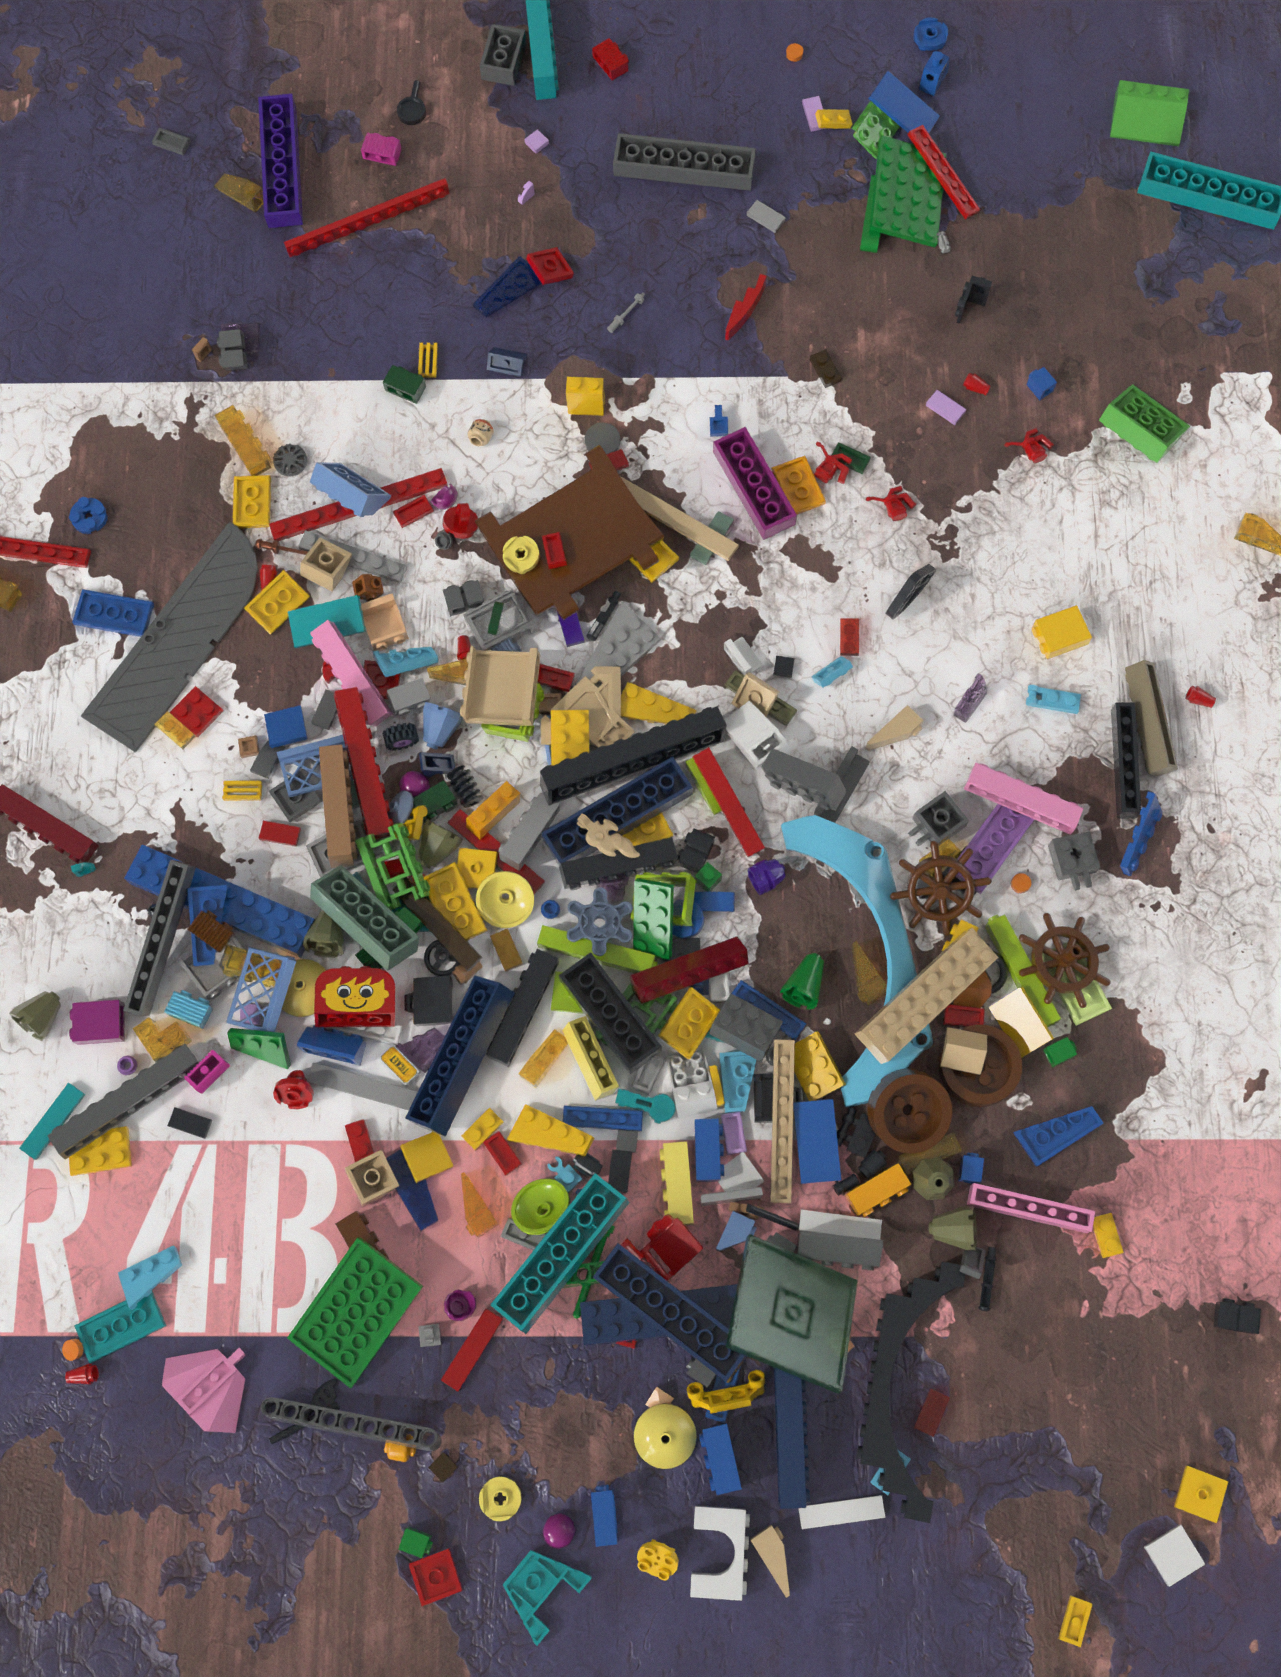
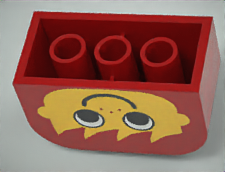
(354, 998)

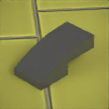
(266, 760)

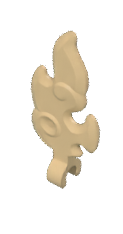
(607, 844)

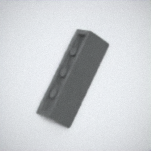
(850, 774)

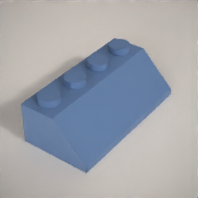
(348, 488)

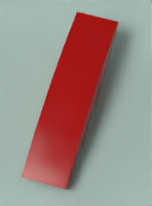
(743, 310)

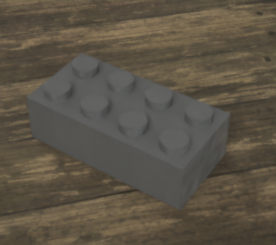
(804, 779)

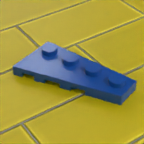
(1141, 834)
(205, 899)
(1053, 1136)

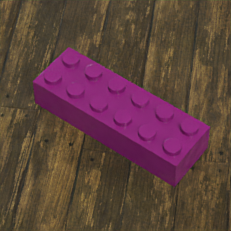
(754, 483)

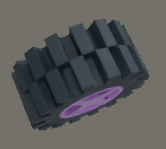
(400, 736)

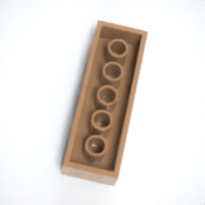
(337, 806)

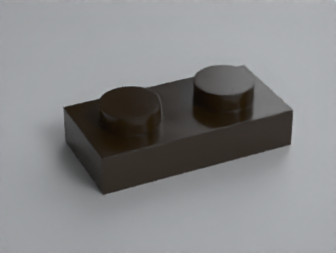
(825, 368)

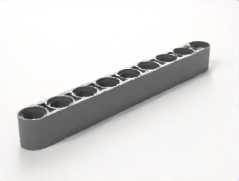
(341, 1420)

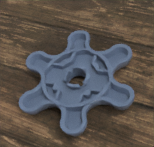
(599, 910)

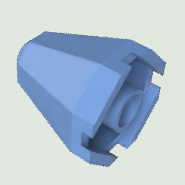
(439, 724)

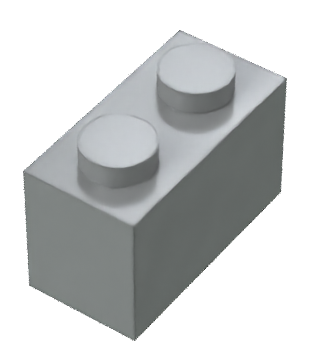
(408, 697)

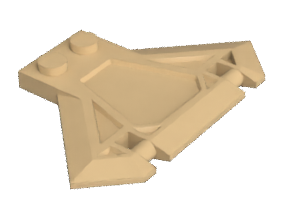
(603, 706)

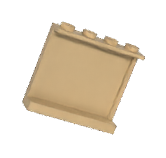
(500, 687)

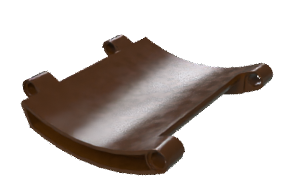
(598, 530)

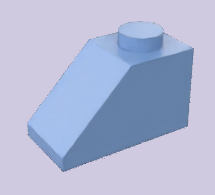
(736, 1231)

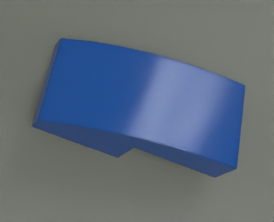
(715, 901)

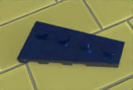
(509, 286)
(413, 1195)

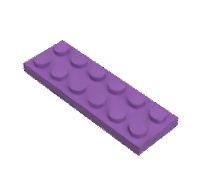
(994, 842)

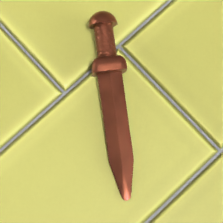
(275, 547)

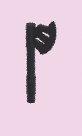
(330, 1402)

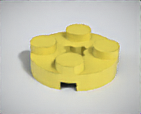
(521, 544)
(510, 1505)

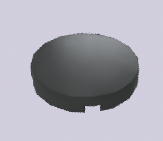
(603, 435)

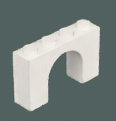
(729, 1583)

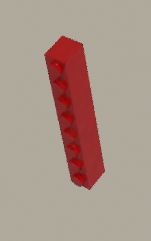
(362, 762)

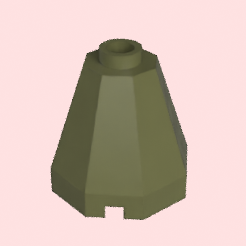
(436, 844)
(324, 937)
(37, 1014)
(927, 1173)
(956, 1227)

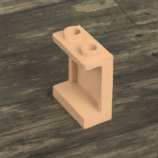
(383, 622)

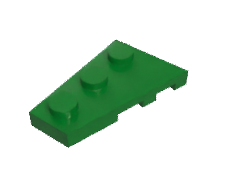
(261, 1045)

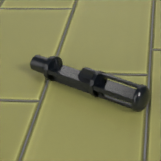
(604, 616)
(987, 1280)

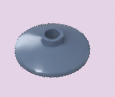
(400, 807)

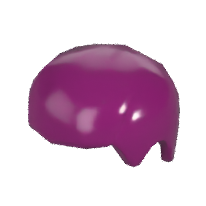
(445, 497)
(414, 782)
(460, 1305)
(558, 1531)

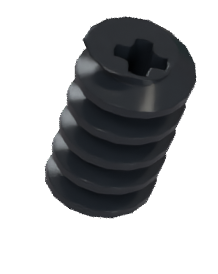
(463, 787)

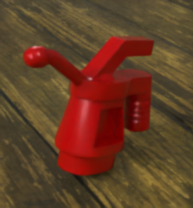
(1034, 451)
(828, 467)
(894, 506)

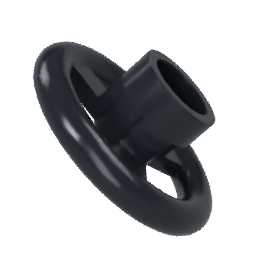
(439, 951)

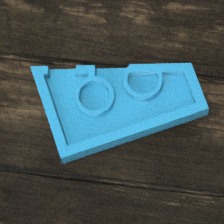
(399, 662)
(736, 1079)
(147, 1274)

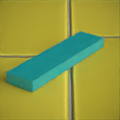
(54, 1116)

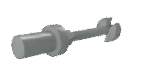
(618, 320)

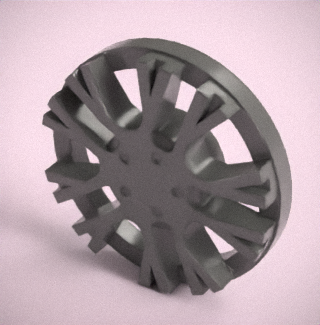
(290, 459)

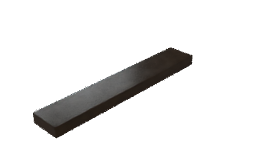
(440, 928)

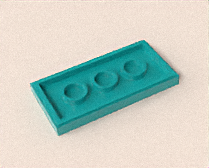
(344, 612)
(119, 1327)

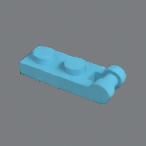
(1053, 699)

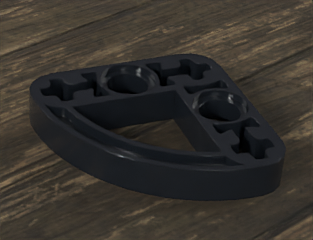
(910, 590)

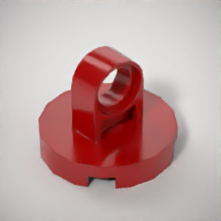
(460, 521)
(294, 1091)

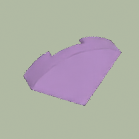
(527, 193)

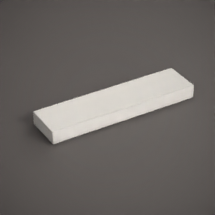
(382, 1034)
(840, 1224)
(842, 1512)

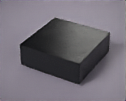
(783, 666)

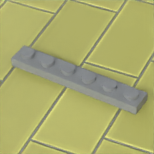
(361, 559)

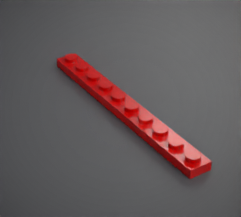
(367, 217)
(335, 512)

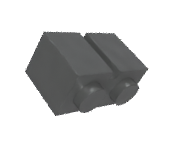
(231, 347)
(454, 599)

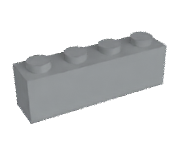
(528, 833)

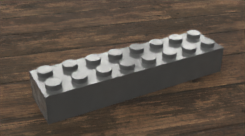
(684, 161)

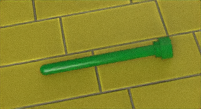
(595, 1258)

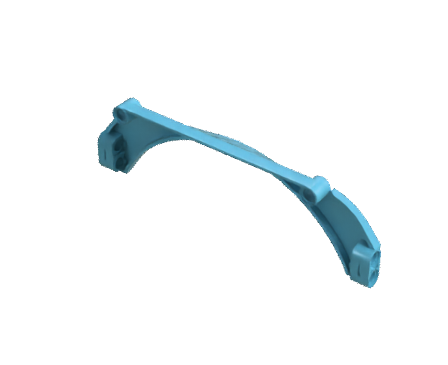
(873, 879)

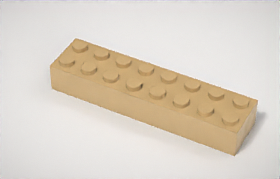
(926, 996)

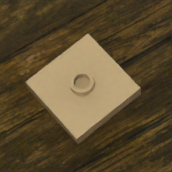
(757, 692)

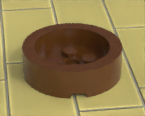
(999, 1076)
(923, 1124)

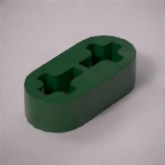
(495, 618)

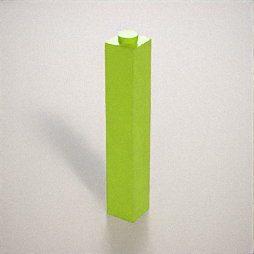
(615, 956)
(1016, 959)

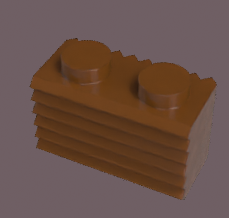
(211, 931)

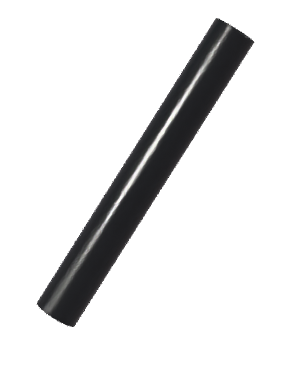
(772, 1217)

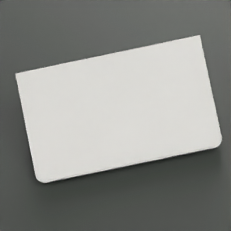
(742, 656)

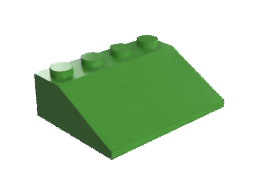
(1149, 113)
(1144, 423)

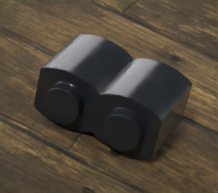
(696, 850)
(1237, 1317)

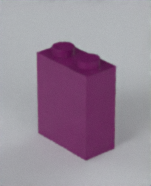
(97, 1022)

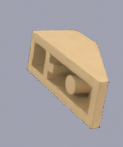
(898, 729)
(771, 1550)

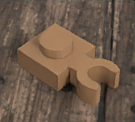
(741, 1208)

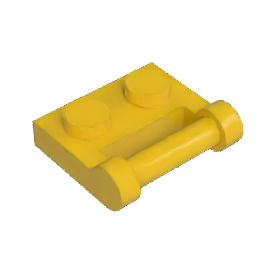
(415, 826)

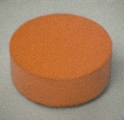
(794, 52)
(1021, 883)
(72, 1349)

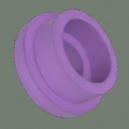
(121, 1065)

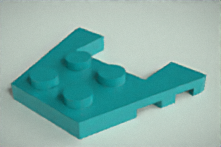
(533, 1583)

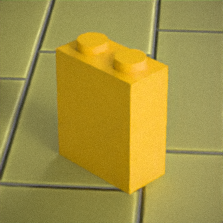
(585, 396)
(1061, 632)

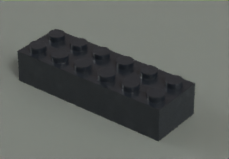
(610, 1013)

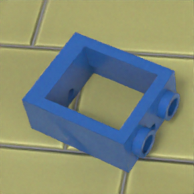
(604, 1516)

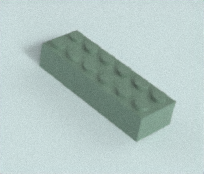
(364, 917)

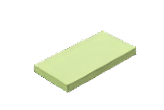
(1093, 994)

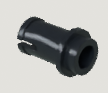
(846, 1185)

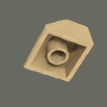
(325, 564)
(371, 1178)

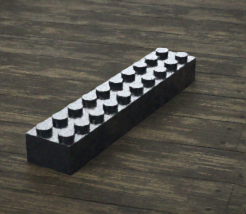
(632, 755)

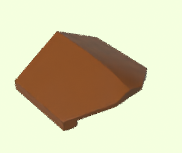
(976, 993)

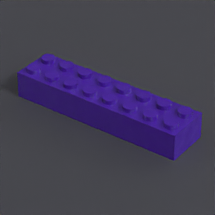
(280, 161)

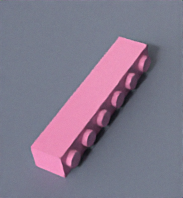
(350, 671)
(1023, 798)
(1031, 1208)

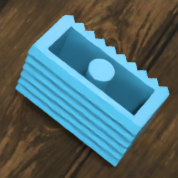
(188, 1009)

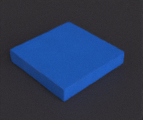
(285, 726)

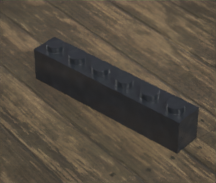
(1126, 760)
(601, 867)
(522, 1007)

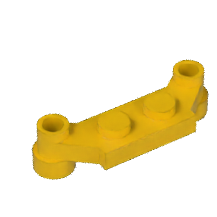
(727, 1398)

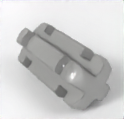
(943, 242)

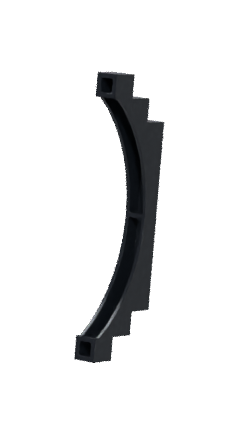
(878, 1441)

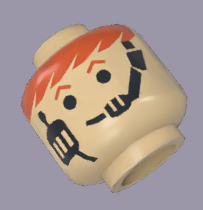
(480, 432)

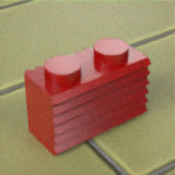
(610, 58)

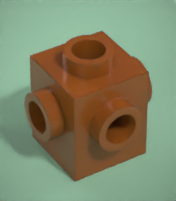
(368, 587)

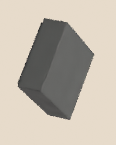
(627, 1141)

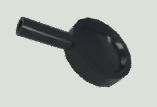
(412, 109)

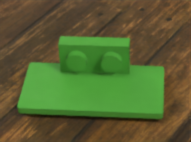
(871, 126)

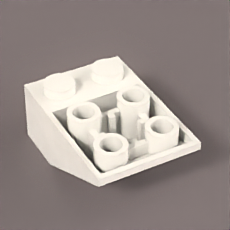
(753, 733)
(691, 1084)

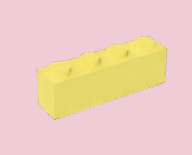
(590, 1058)
(677, 1181)

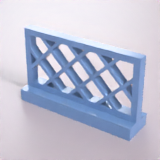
(301, 754)
(278, 995)

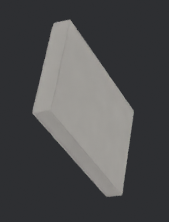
(731, 1196)

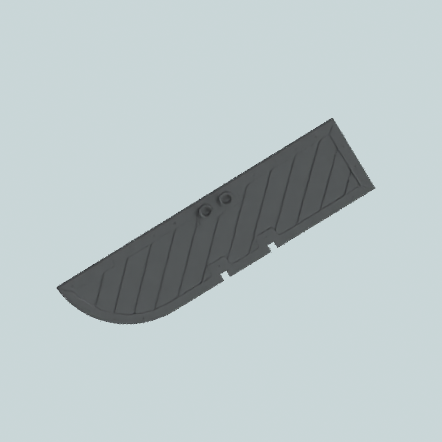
(177, 641)

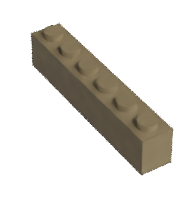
(1151, 718)

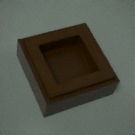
(443, 1467)

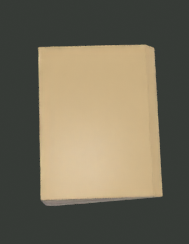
(964, 1051)

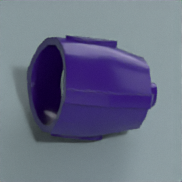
(766, 875)

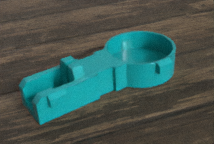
(660, 1110)

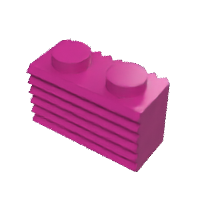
(381, 149)
(207, 1071)

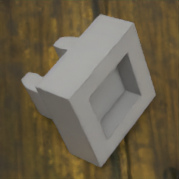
(430, 1335)

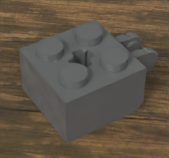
(942, 808)
(1070, 867)

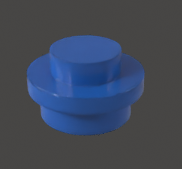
(550, 909)

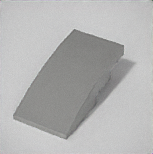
(319, 854)

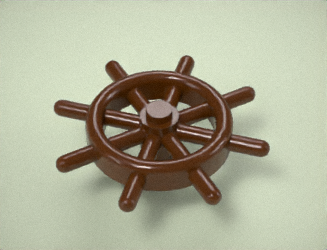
(940, 888)
(1064, 960)

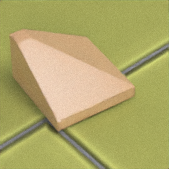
(659, 1397)

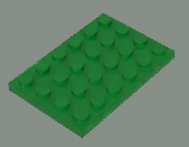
(905, 194)
(355, 1312)

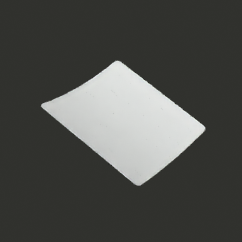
(740, 1174)

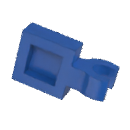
(718, 424)

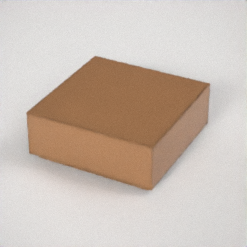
(202, 349)
(248, 746)

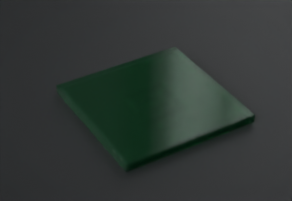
(792, 1314)

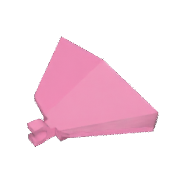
(207, 1388)

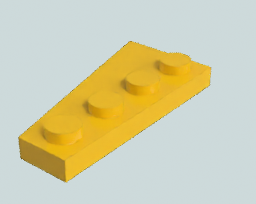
(650, 707)
(548, 1132)

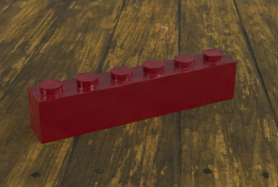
(46, 826)
(689, 969)

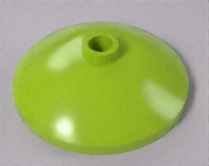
(534, 1201)

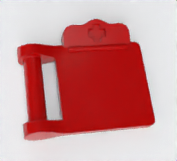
(673, 1245)

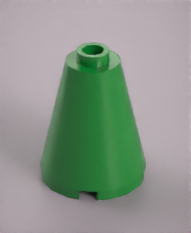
(804, 983)

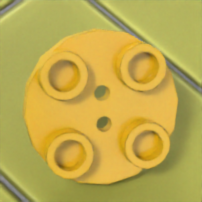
(657, 1559)

